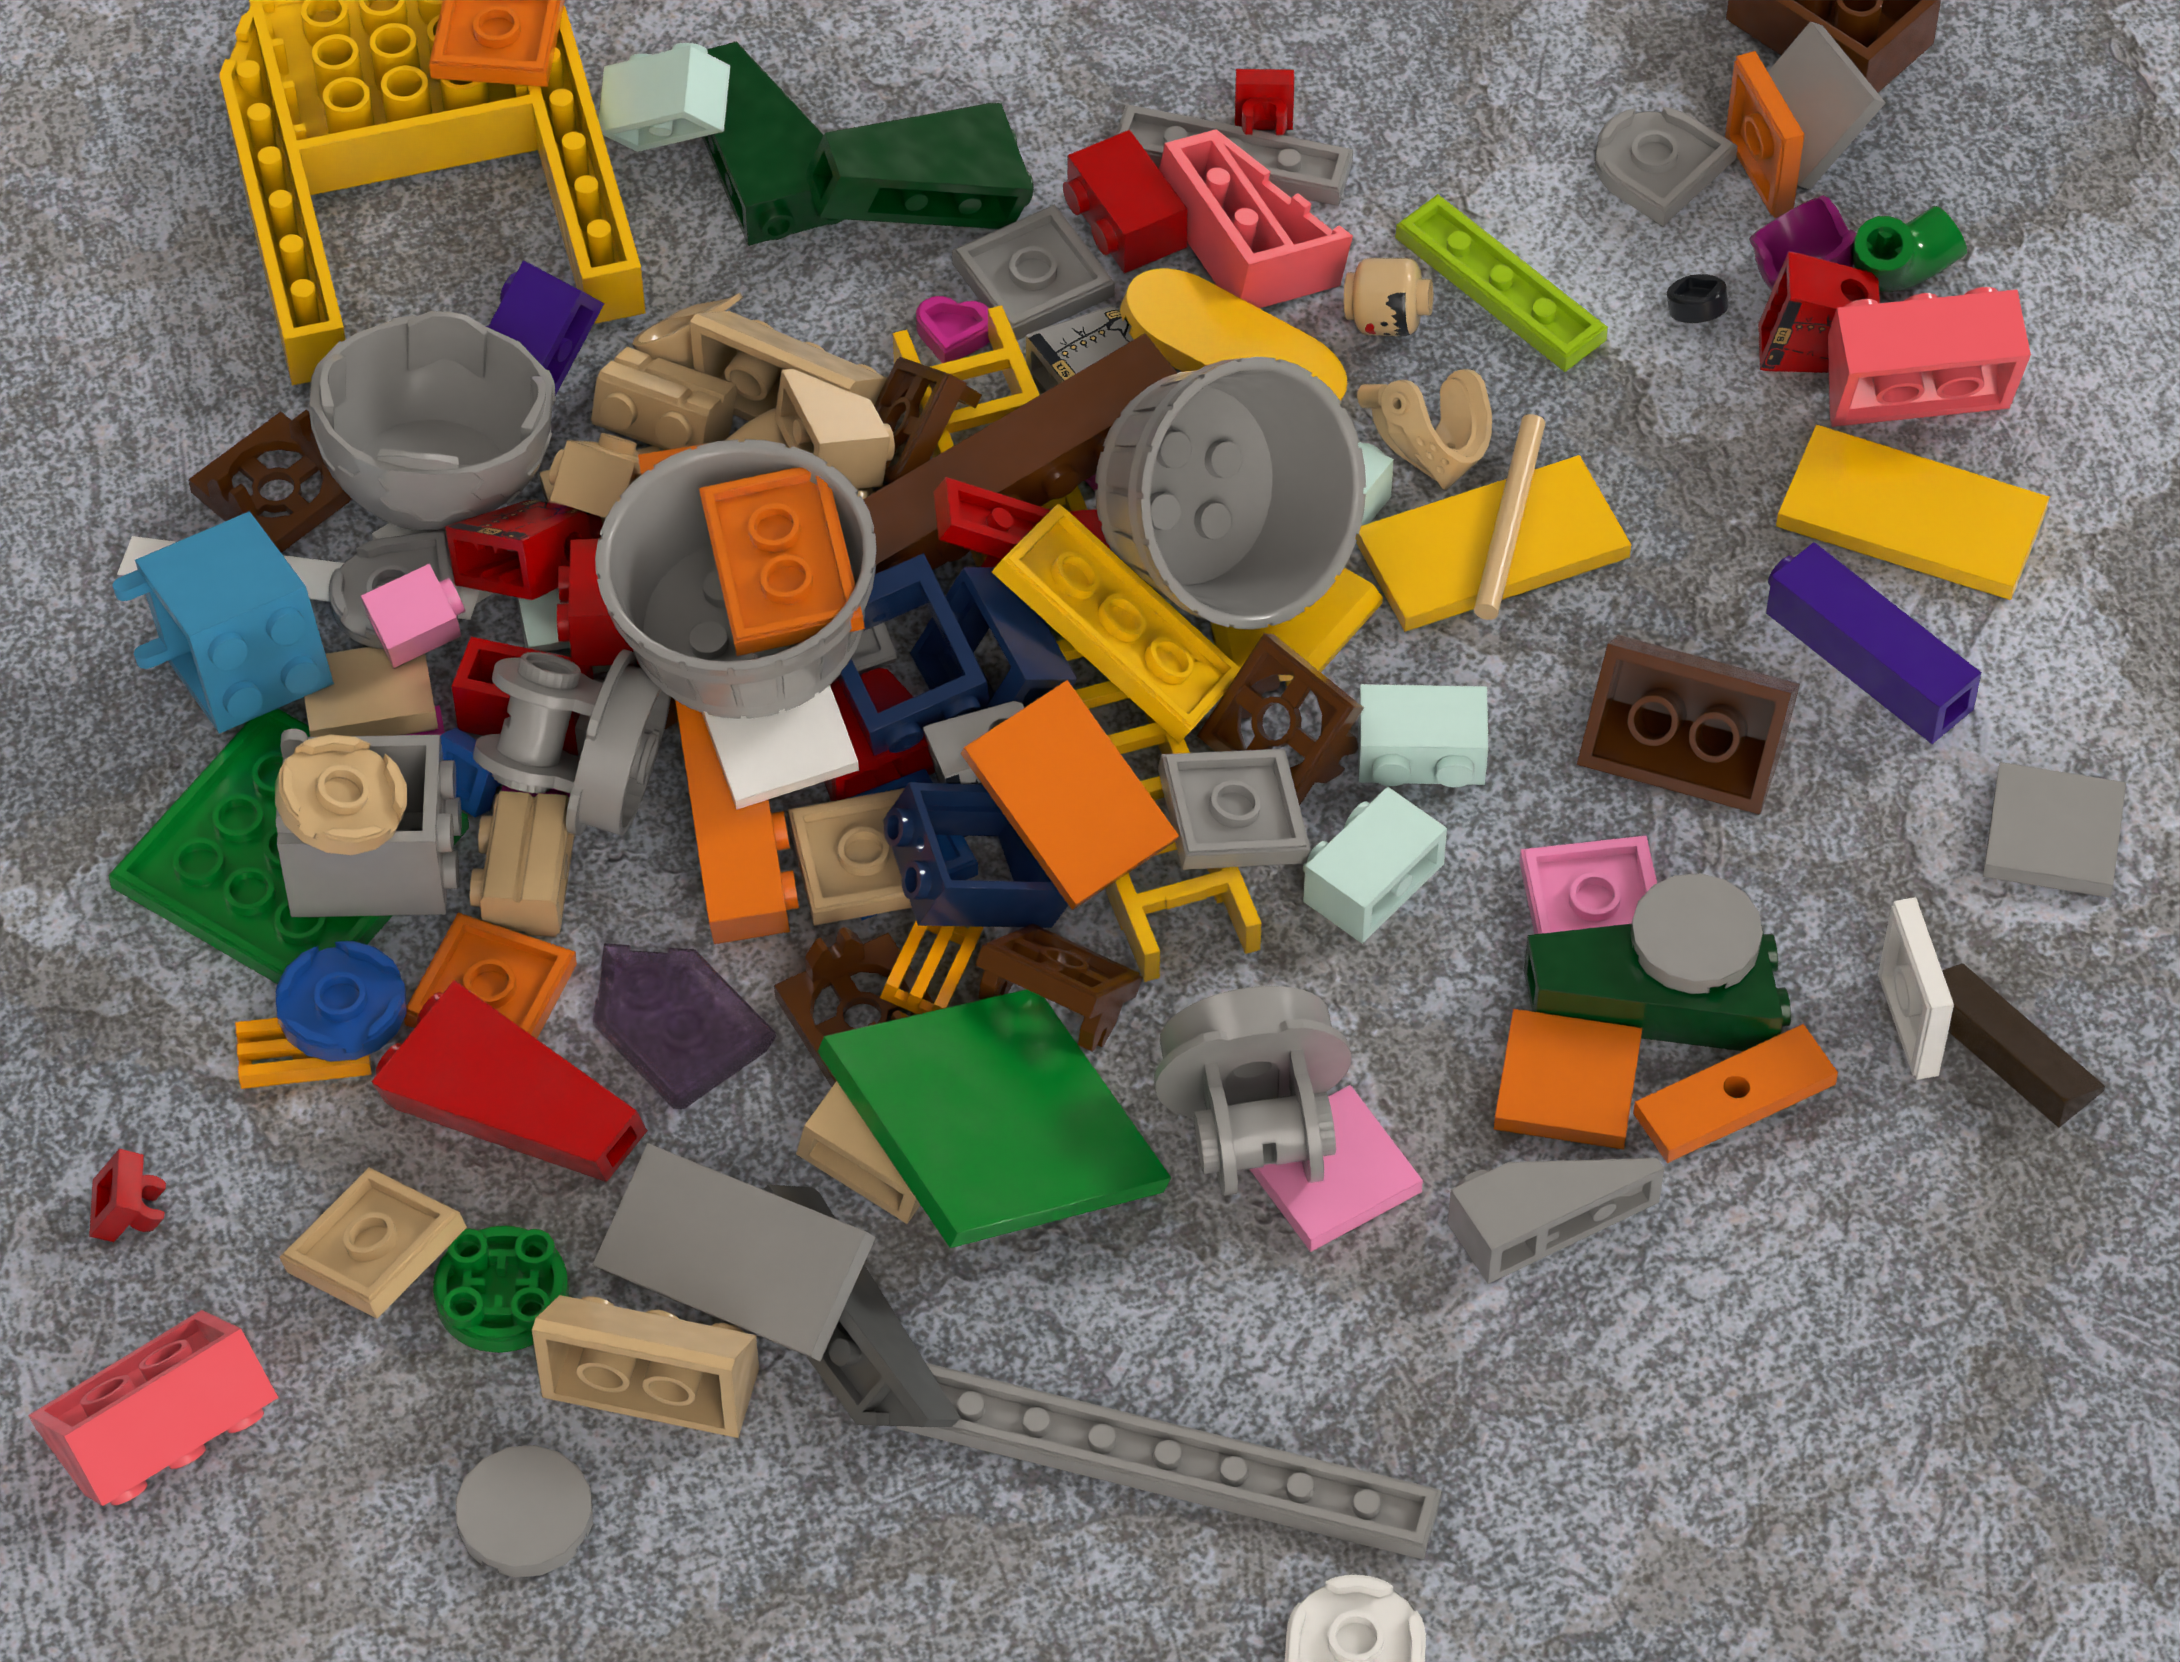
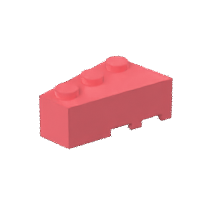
(1249, 229)

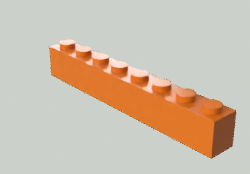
(735, 847)

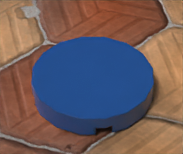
(341, 1001)

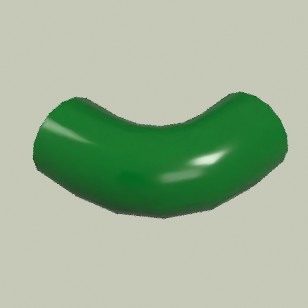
(1908, 252)

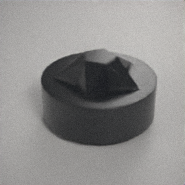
(1697, 298)

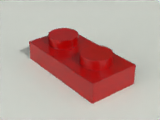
(982, 518)

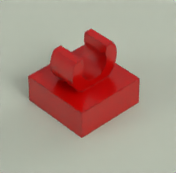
(1264, 100)
(119, 1195)

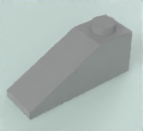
(1543, 1206)

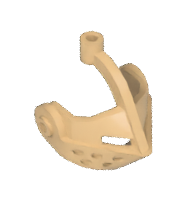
(1407, 429)

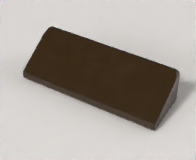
(2017, 1048)

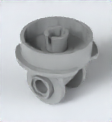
(619, 745)
(1254, 1079)

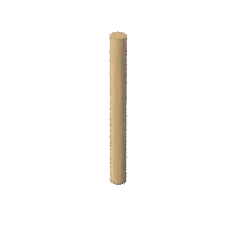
(1509, 517)

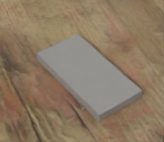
(734, 1251)

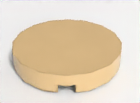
(340, 795)

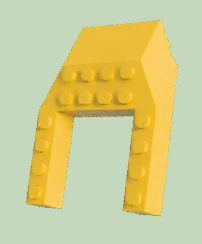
(347, 100)

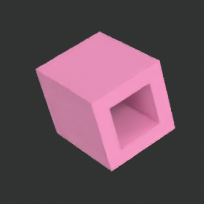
(414, 614)

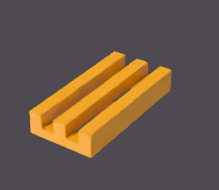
(913, 1001)
(267, 1040)

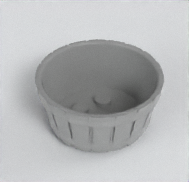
(1234, 490)
(668, 596)

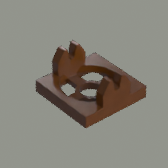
(904, 393)
(215, 486)
(1245, 700)
(834, 968)
(1060, 974)

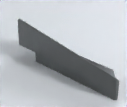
(870, 1355)

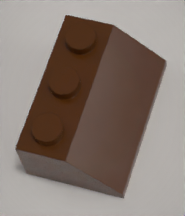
(1687, 724)

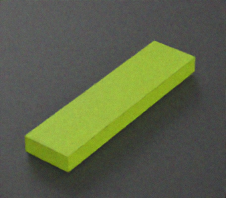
(1501, 282)

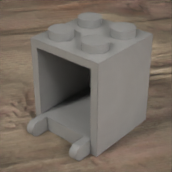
(406, 871)

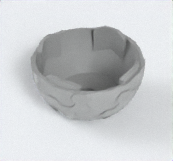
(431, 418)

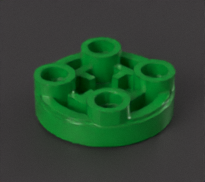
(497, 1285)

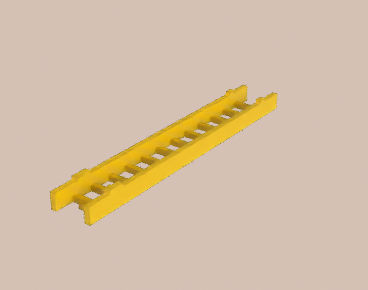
(1128, 906)

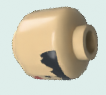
(1387, 296)

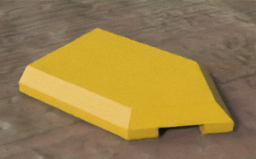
(1315, 633)

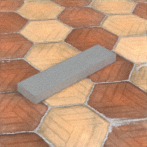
(1295, 164)

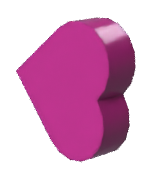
(952, 328)

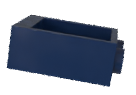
(983, 603)
(901, 726)
(937, 900)

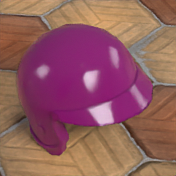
(1808, 229)

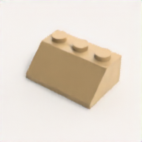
(755, 355)
(645, 1364)

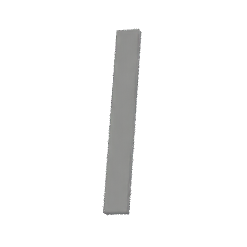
(1187, 1464)

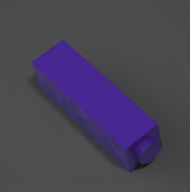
(1872, 642)

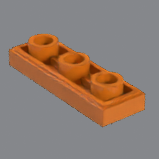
(1762, 1080)

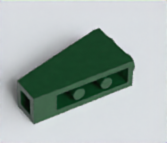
(764, 153)
(924, 170)
(1599, 979)

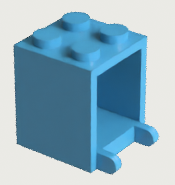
(230, 621)

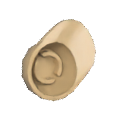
(672, 336)

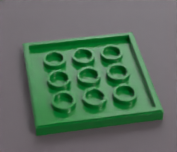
(219, 866)
(993, 1116)

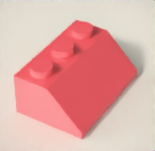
(1926, 356)
(155, 1408)

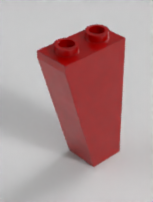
(503, 1085)

